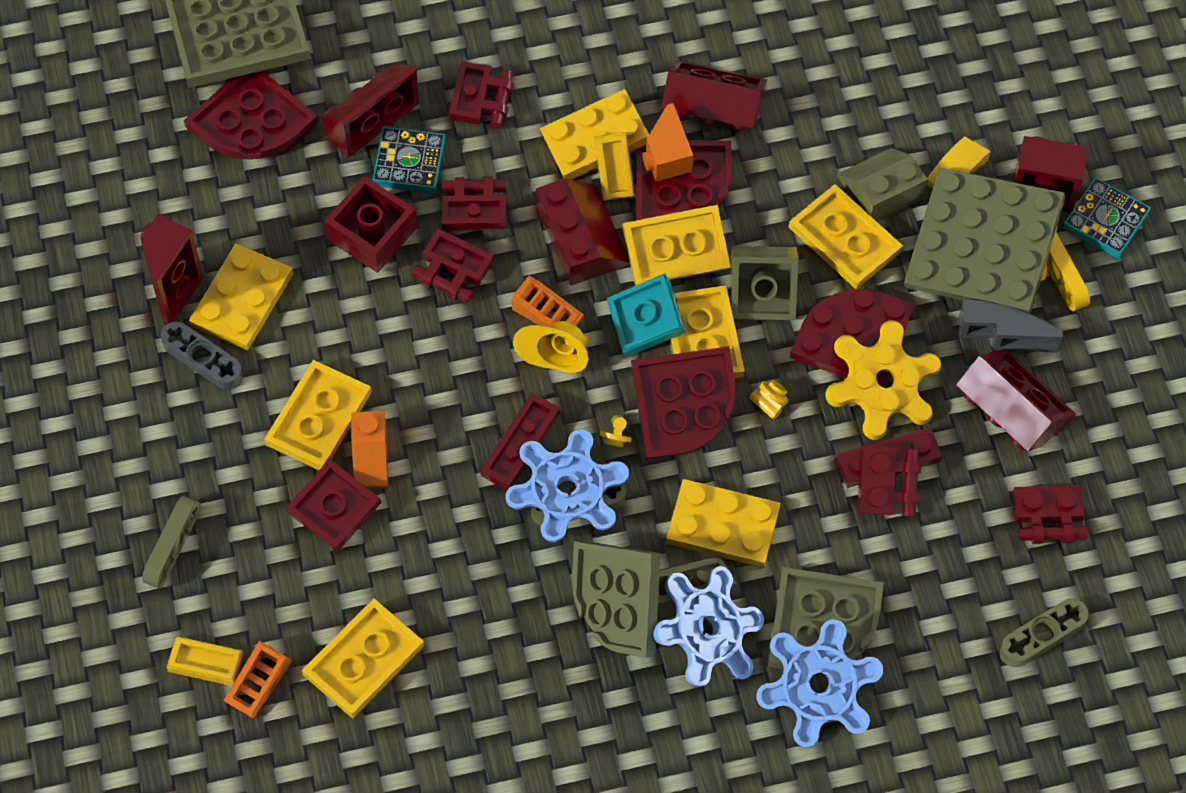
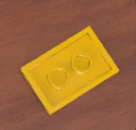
(573, 135)
(845, 236)
(677, 245)
(241, 297)
(708, 324)
(317, 415)
(723, 523)
(363, 658)

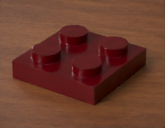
(333, 505)

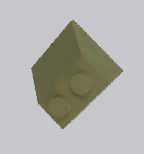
(885, 183)
(764, 282)

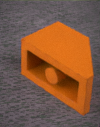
(667, 147)
(370, 449)

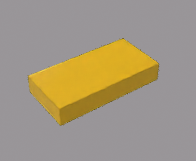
(614, 166)
(205, 661)

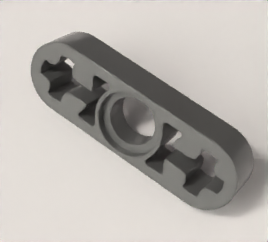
(197, 342)

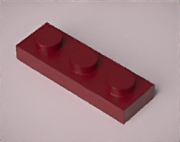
(529, 425)
(922, 440)

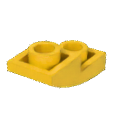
(963, 157)

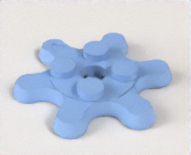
(568, 465)
(727, 620)
(844, 680)

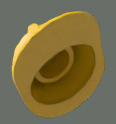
(553, 347)

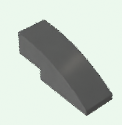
(1007, 327)

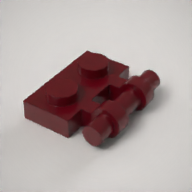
(471, 91)
(473, 211)
(456, 257)
(878, 481)
(1049, 504)

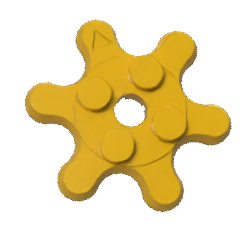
(861, 383)

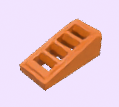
(552, 300)
(268, 686)

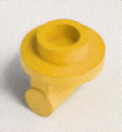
(770, 398)
(615, 436)

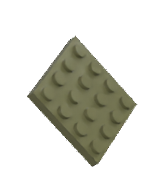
(235, 37)
(984, 240)

